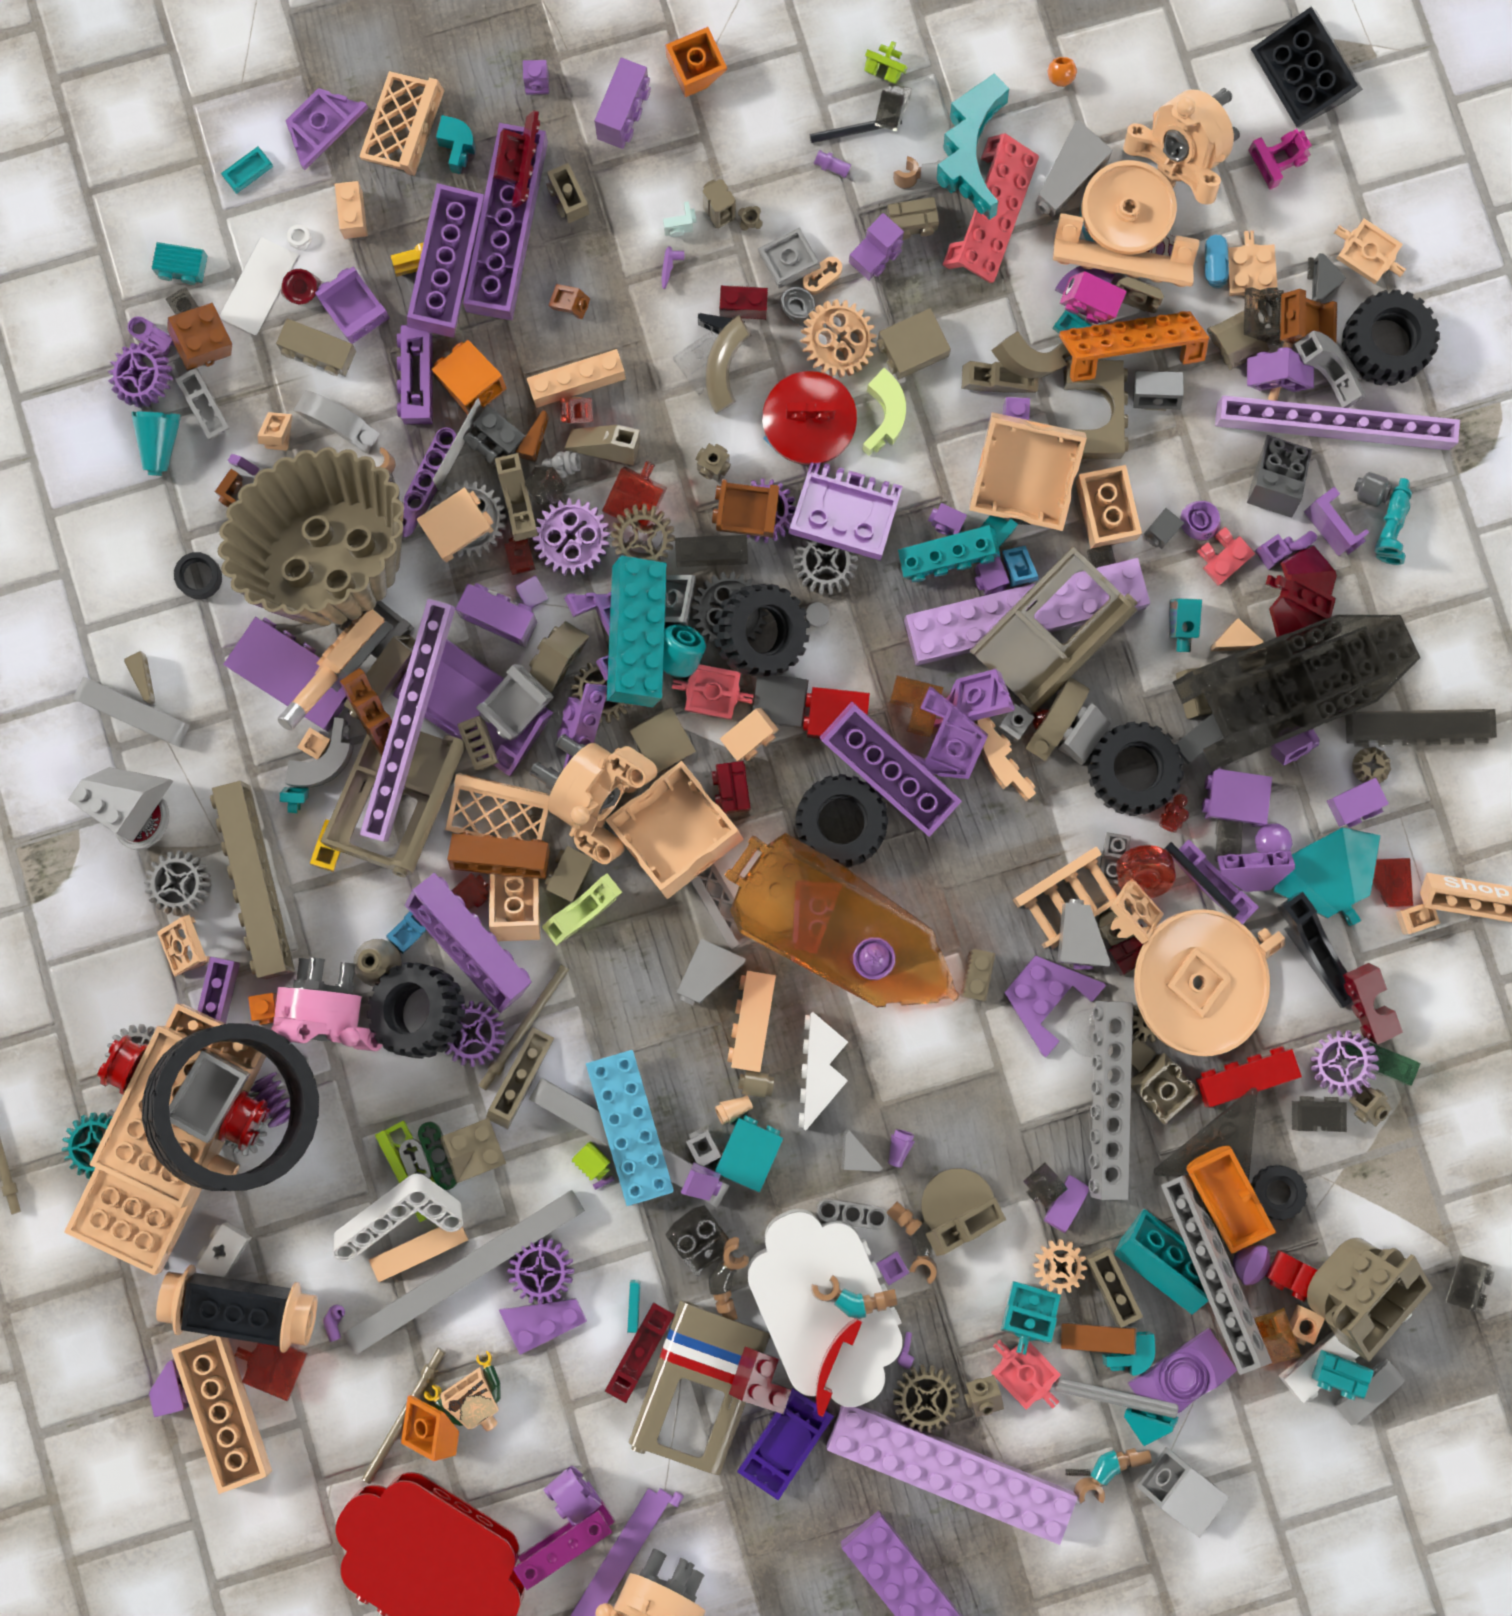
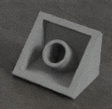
(679, 598)
(856, 1156)

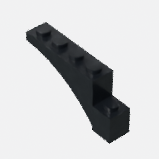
(1312, 942)

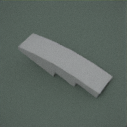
(199, 398)

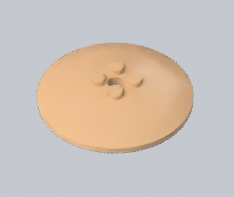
(1232, 978)

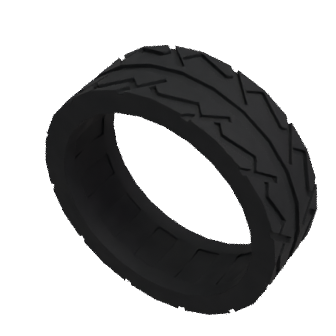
(302, 1097)

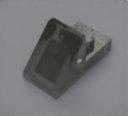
(892, 106)

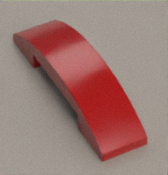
(847, 1335)

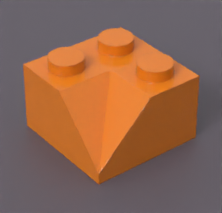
(695, 61)

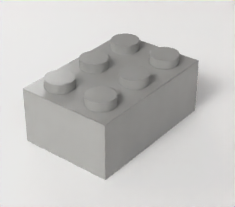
(206, 1095)

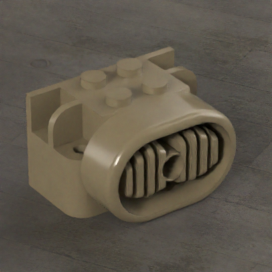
(1366, 1294)

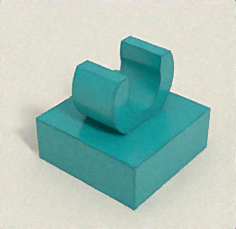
(294, 797)

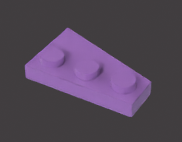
(540, 1323)

